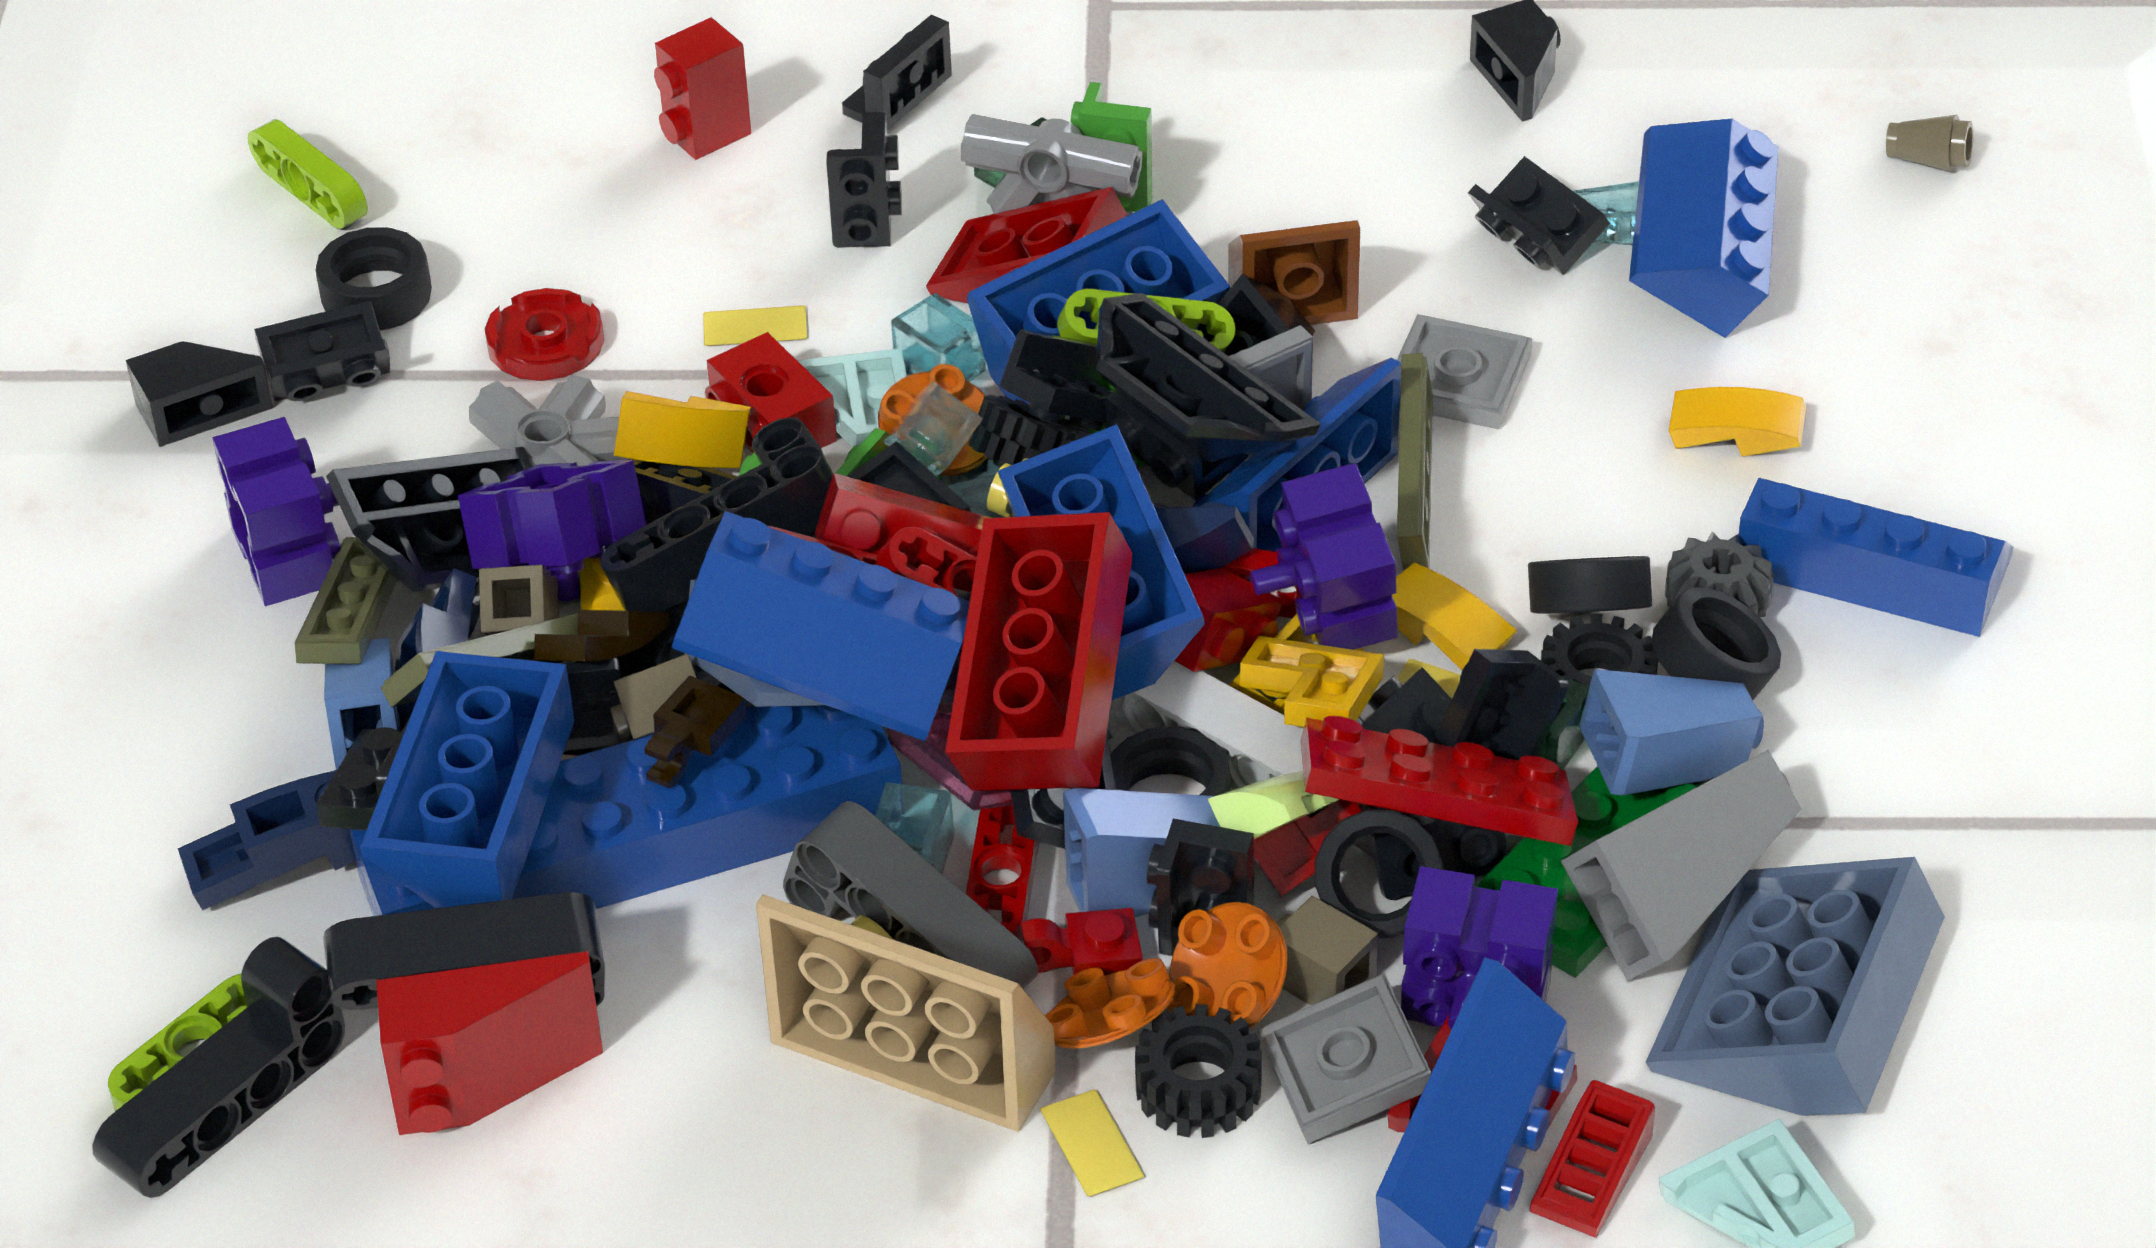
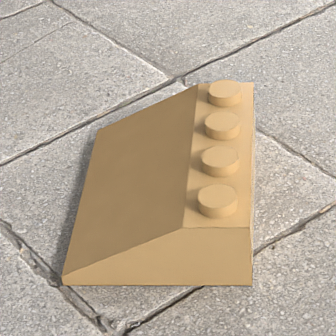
(903, 1015)

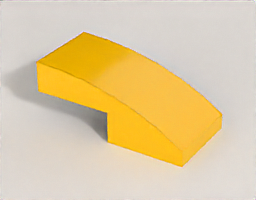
(1752, 416)
(681, 432)
(1447, 615)

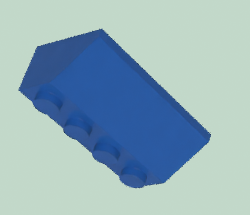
(1706, 219)
(1135, 255)
(1356, 427)
(1101, 477)
(1875, 556)
(823, 625)
(471, 777)
(1476, 1118)

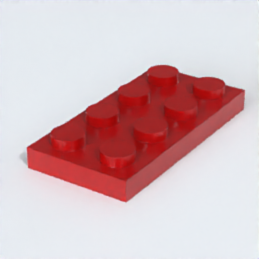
(1437, 780)

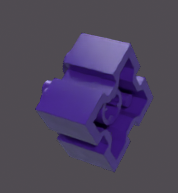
(277, 509)
(552, 518)
(1334, 559)
(1459, 925)

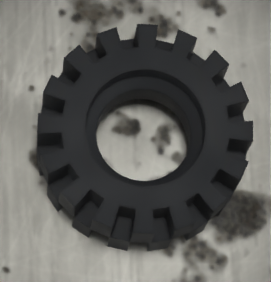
(1014, 434)
(1598, 647)
(1198, 1101)

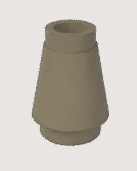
(1932, 141)

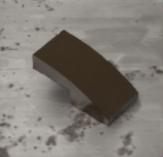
(602, 635)

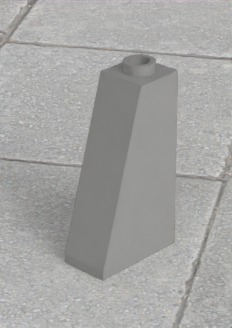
(1676, 864)

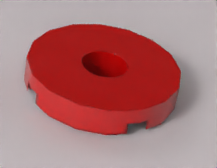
(527, 356)

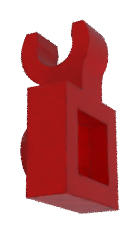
(1291, 850)
(1088, 941)

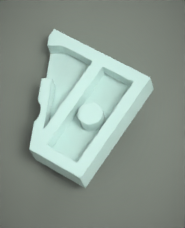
(857, 387)
(1761, 1193)

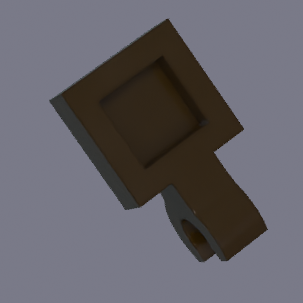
(691, 719)

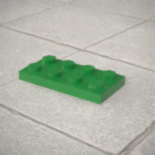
(1539, 863)

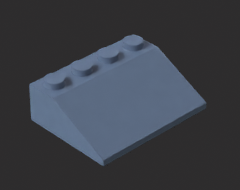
(1802, 985)

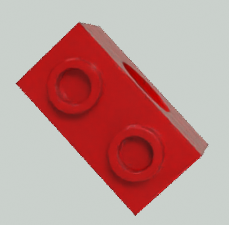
(773, 385)

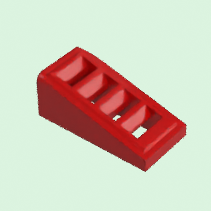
(1608, 1118)

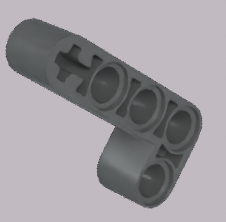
(875, 874)

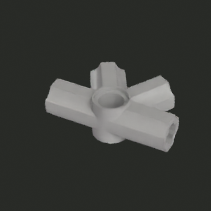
(1047, 161)
(560, 431)

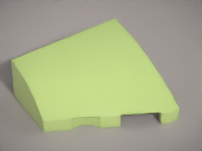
(1267, 804)

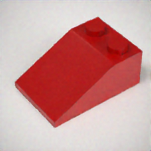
(1012, 238)
(483, 1036)

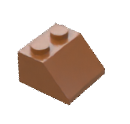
(1307, 264)

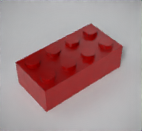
(1040, 652)

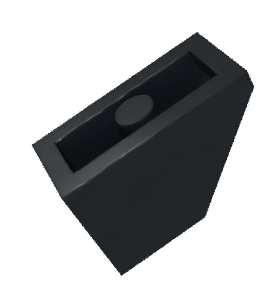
(1516, 53)
(196, 389)

